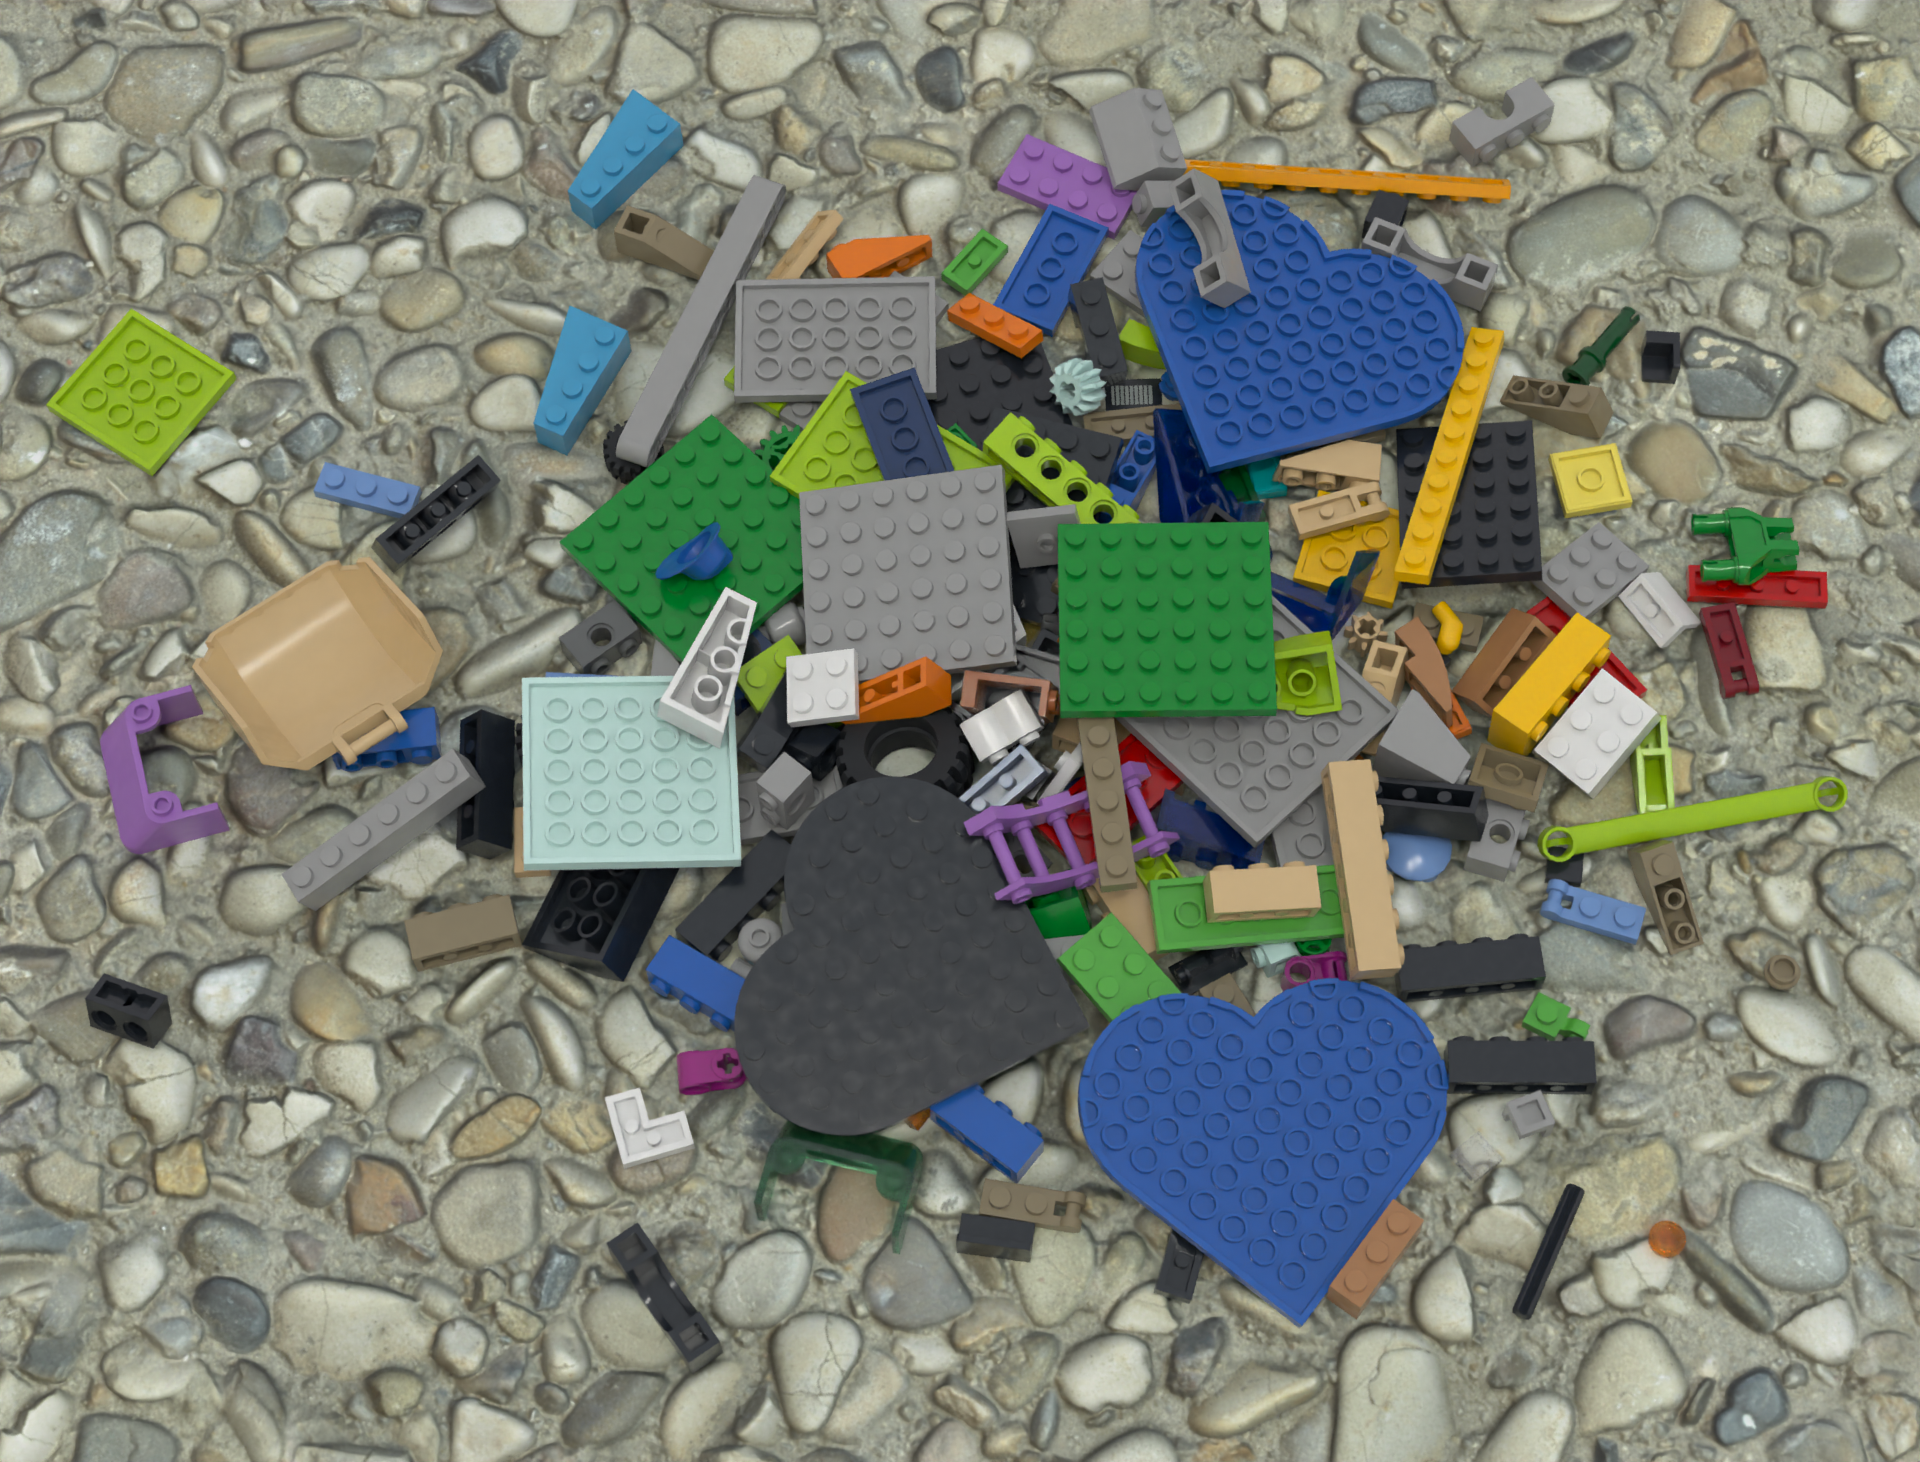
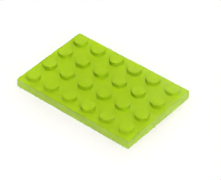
(837, 452)

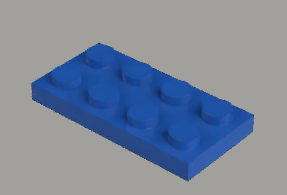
(1051, 261)

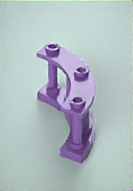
(1055, 812)

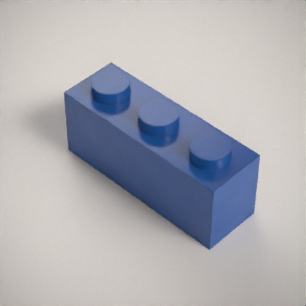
(696, 982)
(990, 1131)

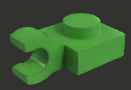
(1550, 1018)

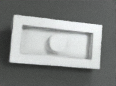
(1658, 608)

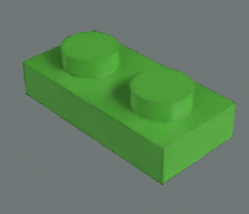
(974, 262)

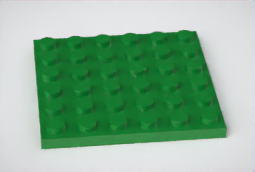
(684, 491)
(1165, 620)

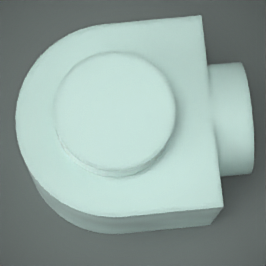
(1273, 956)

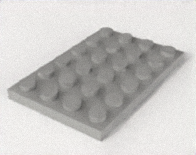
(806, 332)

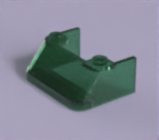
(892, 1160)

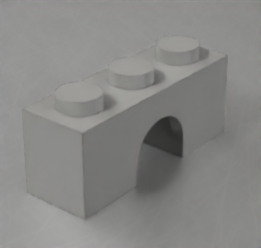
(1481, 137)

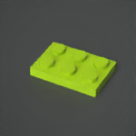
(763, 672)

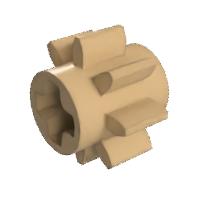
(1365, 625)

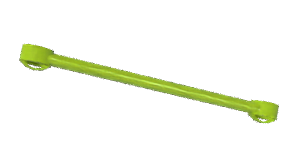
(1692, 818)

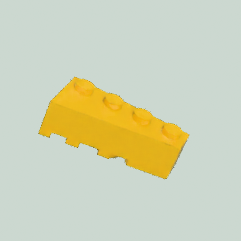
(1548, 686)

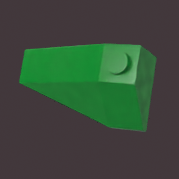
(1061, 913)

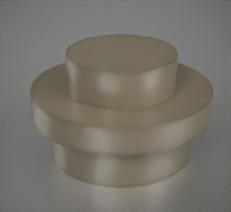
(1782, 972)

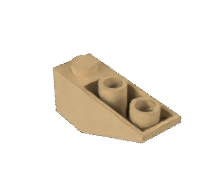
(1333, 466)
(1386, 674)

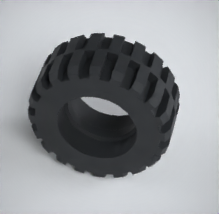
(940, 732)

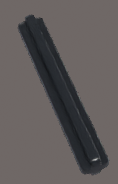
(1548, 1251)

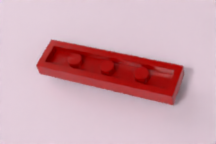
(1781, 588)

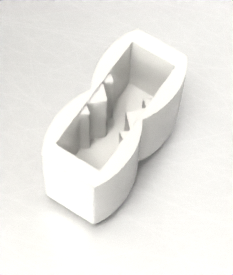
(1002, 727)

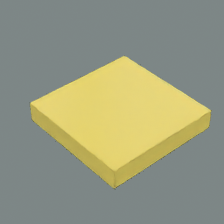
(1590, 480)

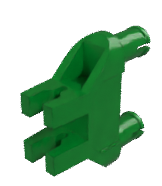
(1752, 544)

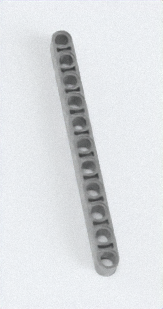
(700, 322)

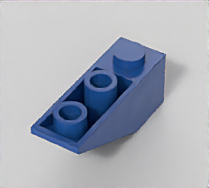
(1132, 473)
(416, 744)

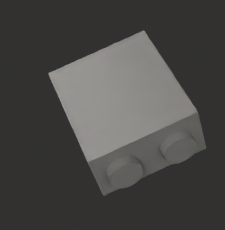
(1421, 747)

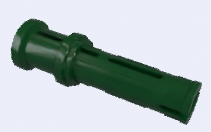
(1593, 358)

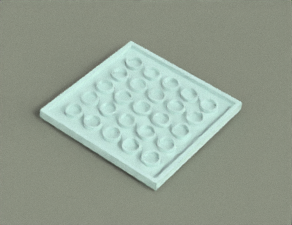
(619, 783)

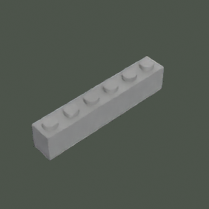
(383, 830)

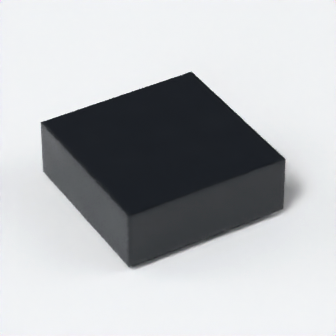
(1567, 871)

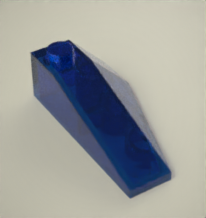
(1181, 473)

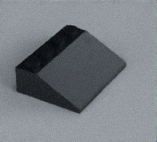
(599, 918)

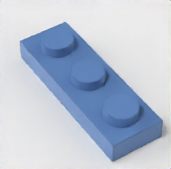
(366, 491)

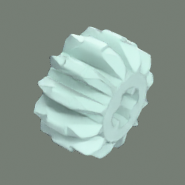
(1077, 386)

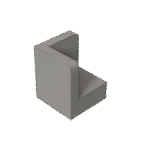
(1529, 1115)

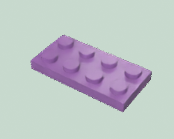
(1058, 177)

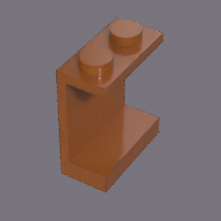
(976, 685)

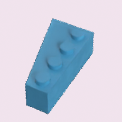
(624, 159)
(579, 377)

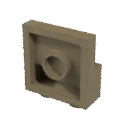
(1508, 777)

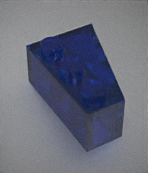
(1204, 836)

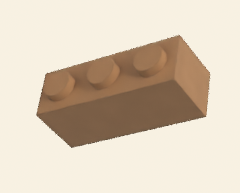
(1503, 661)
(1374, 1259)

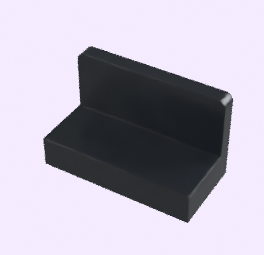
(995, 1237)

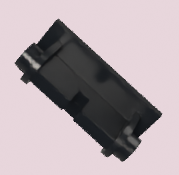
(1206, 967)

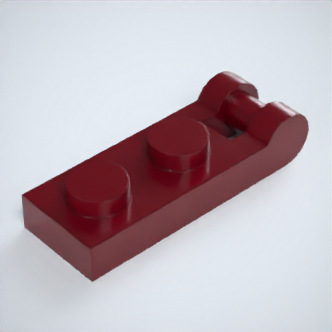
(1729, 650)

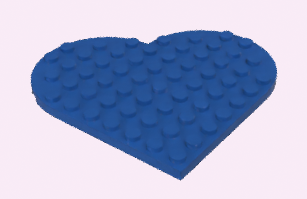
(1313, 349)
(1267, 1130)

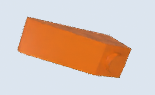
(878, 256)
(904, 693)

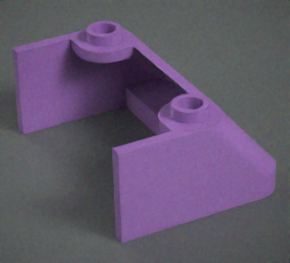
(154, 819)

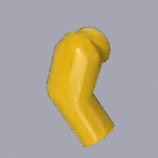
(1450, 630)

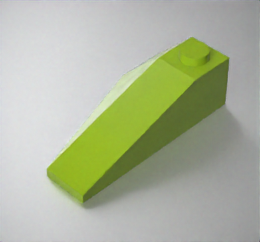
(1306, 674)

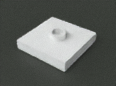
(1067, 766)

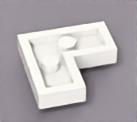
(645, 1139)

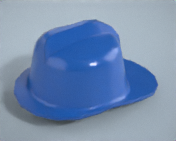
(699, 557)

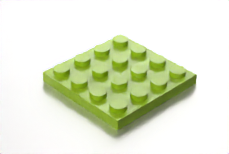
(141, 392)

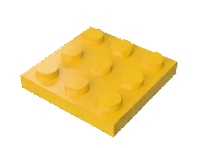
(1332, 553)

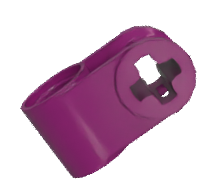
(1314, 968)
(705, 1071)

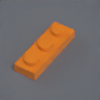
(995, 325)

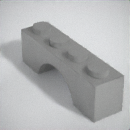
(1202, 206)
(1463, 278)

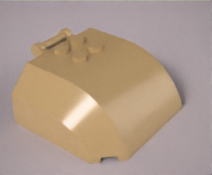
(321, 666)

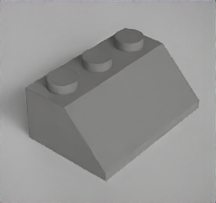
(1137, 138)

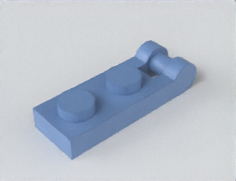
(1593, 912)

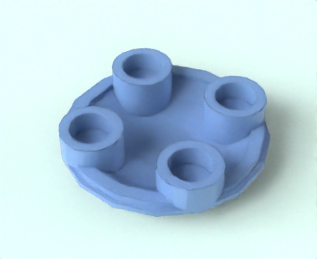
(1417, 855)

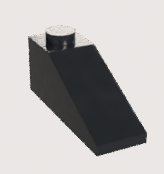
(767, 731)

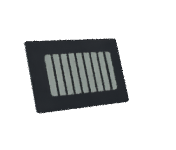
(1133, 394)

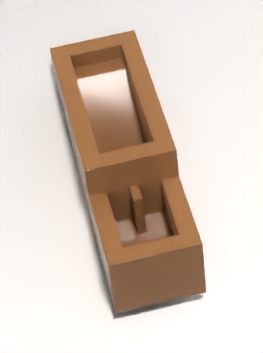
(1426, 668)

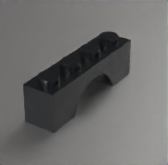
(664, 1298)

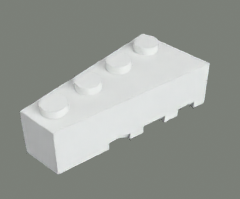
(707, 678)

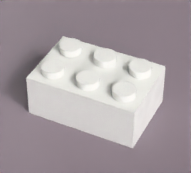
(1597, 733)

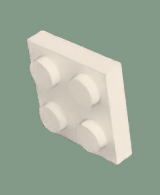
(822, 687)

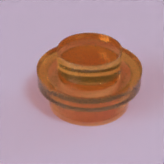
(1667, 1239)

